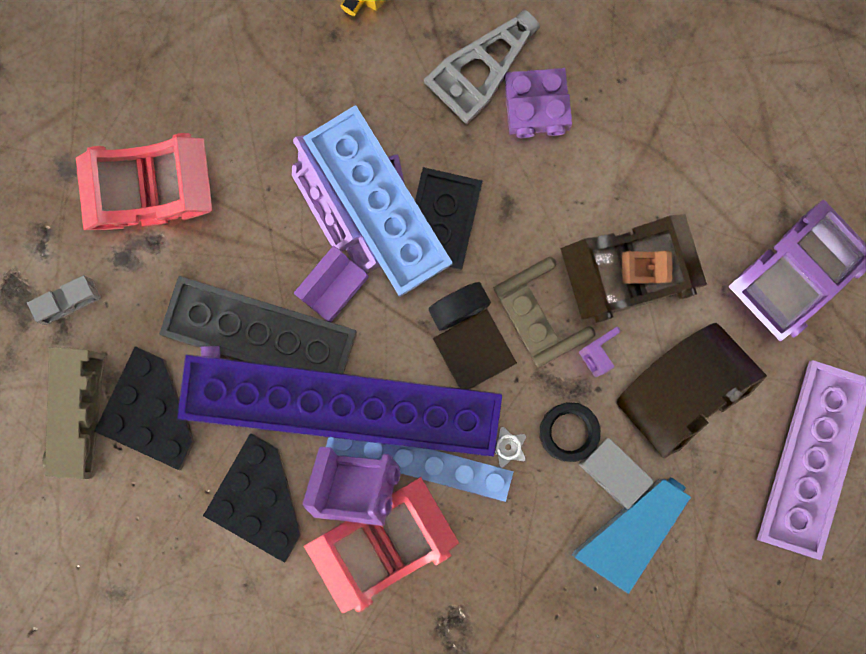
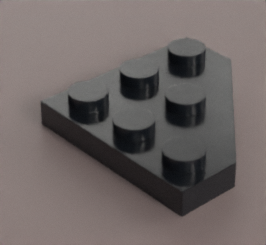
(145, 412)
(257, 500)

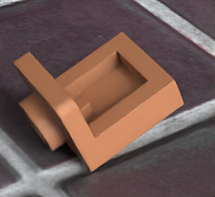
(646, 267)

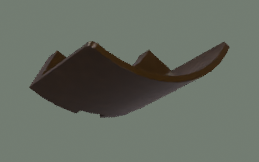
(688, 386)

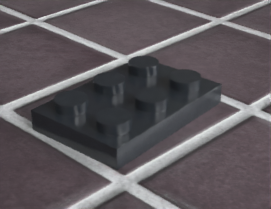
(450, 209)

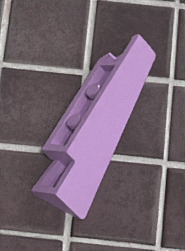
(329, 209)

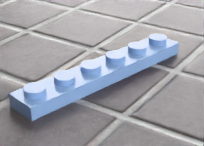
(433, 466)

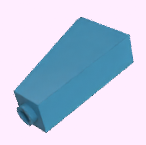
(634, 534)

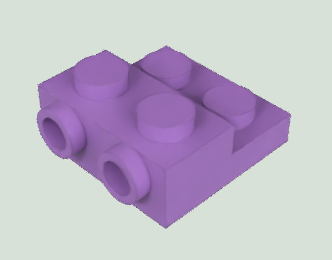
(538, 102)

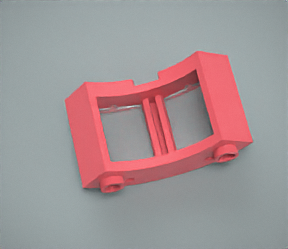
(143, 184)
(382, 554)

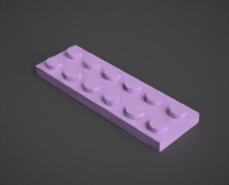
(814, 460)

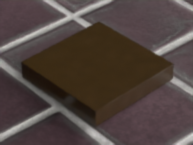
(474, 350)

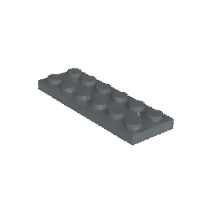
(254, 329)

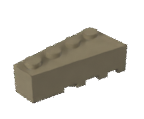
(72, 411)

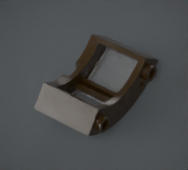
(596, 268)

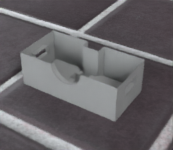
(64, 301)

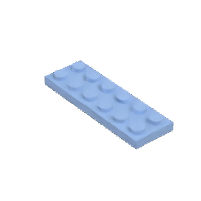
(378, 201)

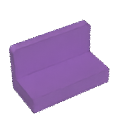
(331, 284)
(596, 357)

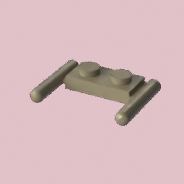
(530, 319)

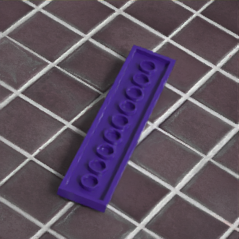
(339, 405)

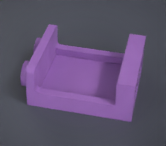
(351, 488)

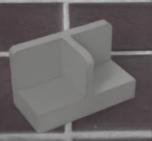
(617, 473)

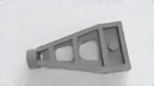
(456, 90)

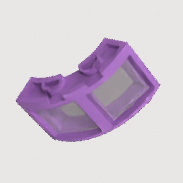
(806, 273)

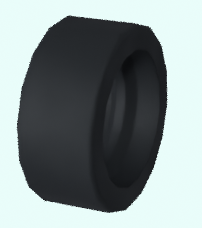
(459, 306)
(593, 432)

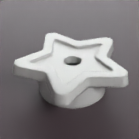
(514, 441)

